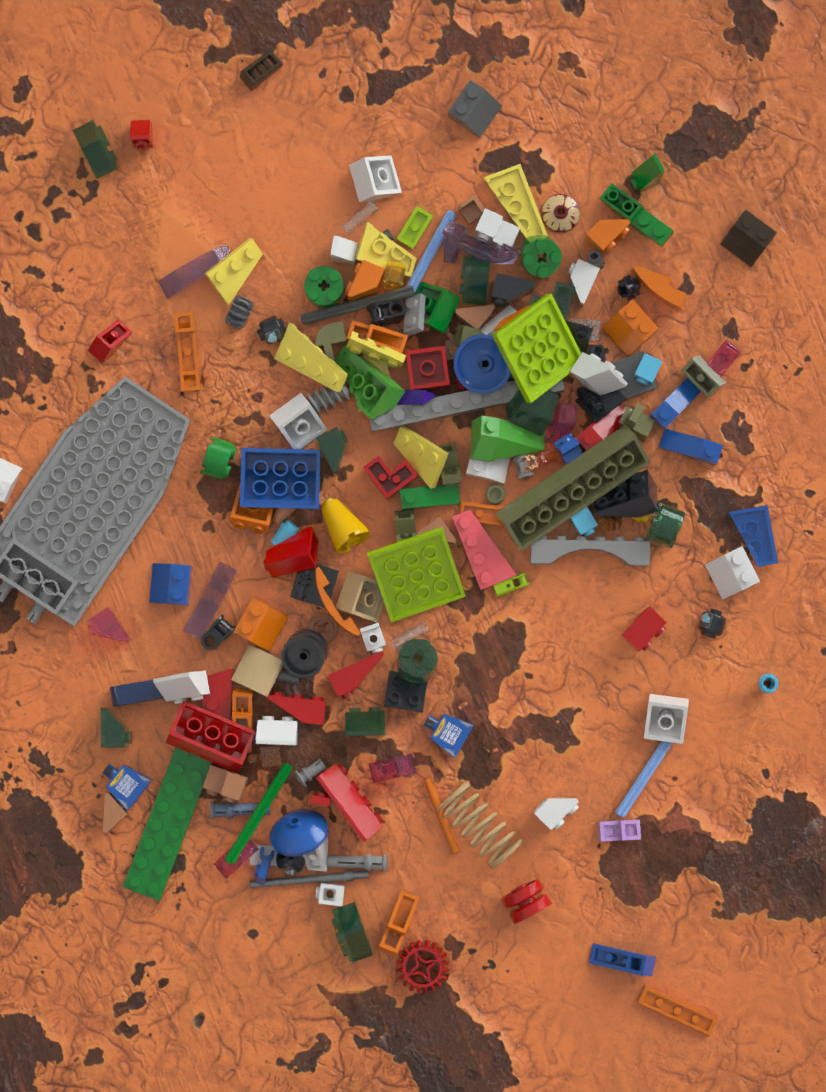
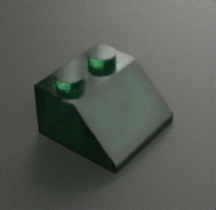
(535, 415)
(333, 447)
(365, 723)
(114, 731)

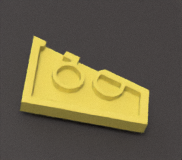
(379, 249)
(234, 269)

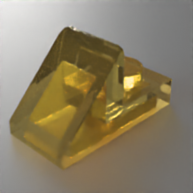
(394, 275)

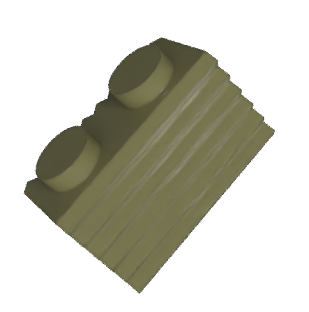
(703, 376)

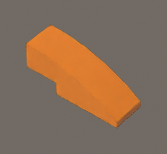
(659, 287)
(379, 335)
(243, 708)
(398, 923)

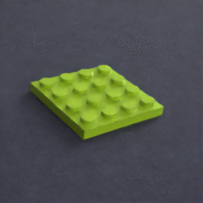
(537, 347)
(416, 574)

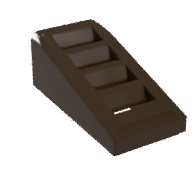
(248, 80)

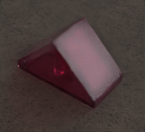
(724, 357)

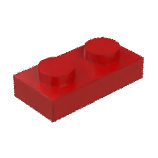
(320, 798)

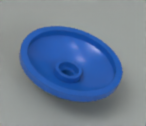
(470, 368)
(298, 832)

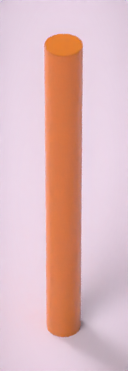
(444, 822)

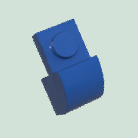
(568, 448)

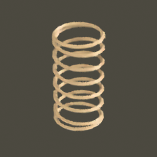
(486, 822)

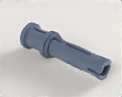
(229, 809)

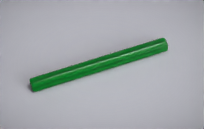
(258, 814)

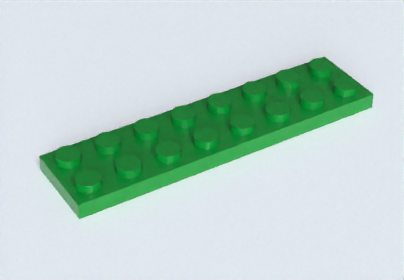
(167, 824)

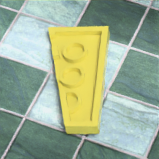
(516, 198)
(308, 359)

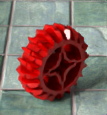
(415, 951)

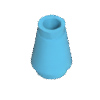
(286, 530)
(773, 683)

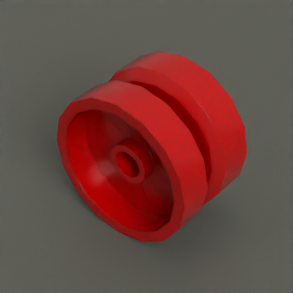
(527, 903)

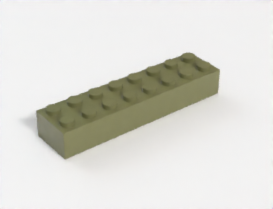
(573, 487)

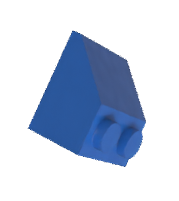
(170, 584)

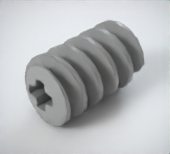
(327, 397)

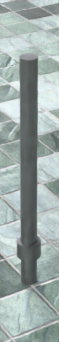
(347, 875)

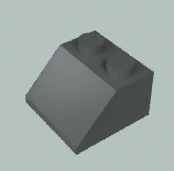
(474, 109)

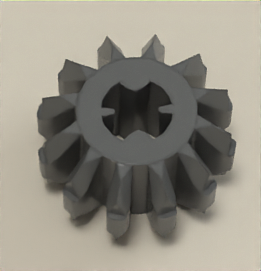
(239, 312)

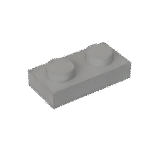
(414, 314)

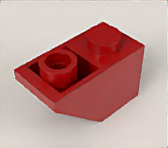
(141, 134)

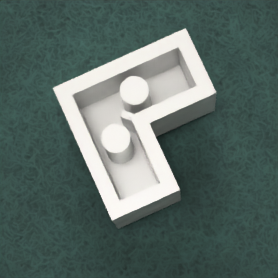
(495, 230)

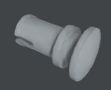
(310, 772)

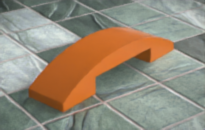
(187, 351)
(348, 625)

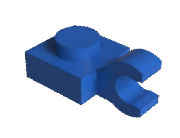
(262, 870)

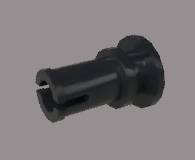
(597, 350)

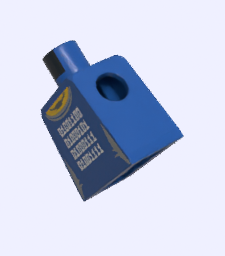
(449, 732)
(126, 784)

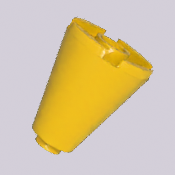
(343, 526)

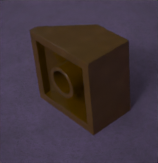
(748, 238)

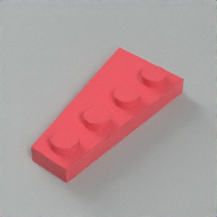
(484, 556)

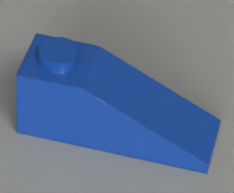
(675, 403)
(691, 446)
(622, 960)

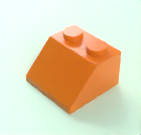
(630, 328)
(260, 624)

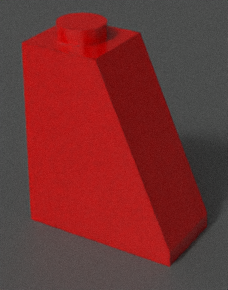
(293, 554)

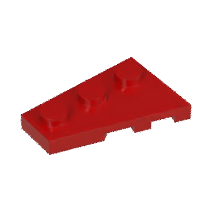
(220, 694)

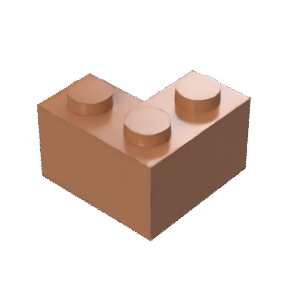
(226, 783)

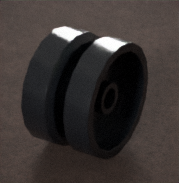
(294, 655)

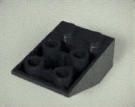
(629, 499)

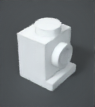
(371, 630)
(336, 900)

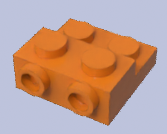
(255, 518)

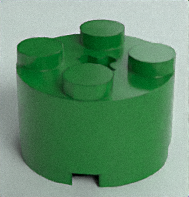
(540, 266)
(317, 278)
(217, 458)

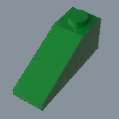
(647, 174)
(426, 498)

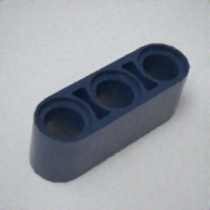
(134, 693)

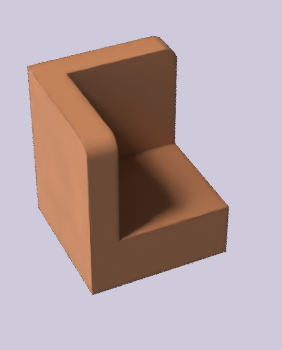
(471, 209)

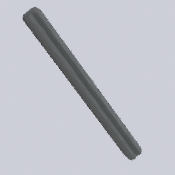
(356, 305)

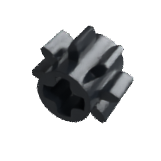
(629, 287)

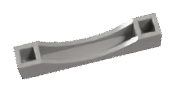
(630, 552)

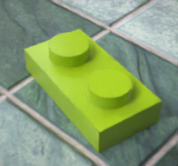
(415, 227)

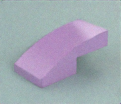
(619, 830)

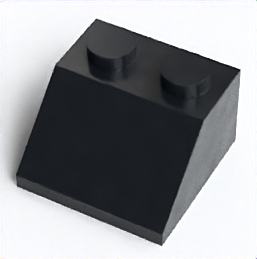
(509, 290)

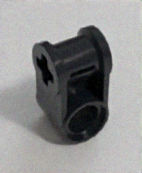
(382, 313)
(218, 632)

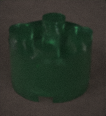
(665, 525)
(410, 669)

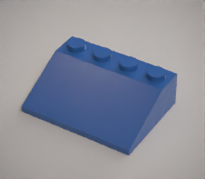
(280, 478)

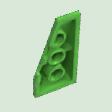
(371, 387)
(501, 439)

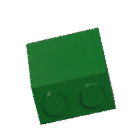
(439, 306)

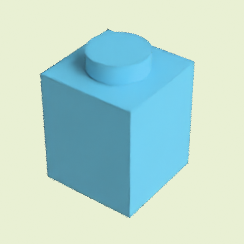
(647, 369)
(584, 522)

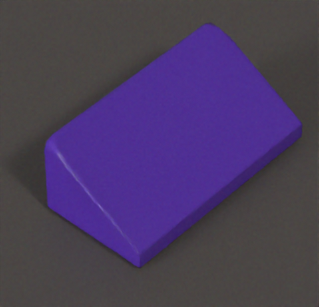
(415, 397)

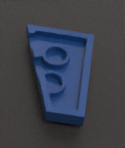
(757, 533)

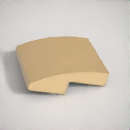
(257, 670)

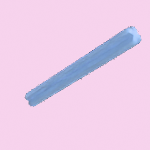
(430, 251)
(643, 778)

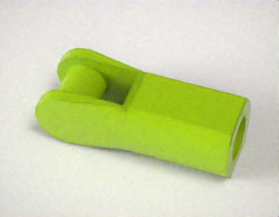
(507, 586)

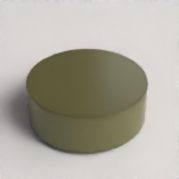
(495, 494)

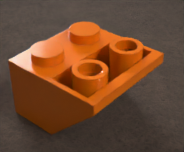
(606, 233)
(366, 282)

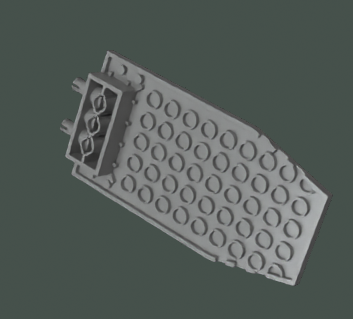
(89, 501)

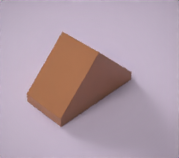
(475, 316)
(436, 524)
(113, 812)

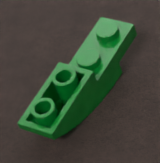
(640, 218)

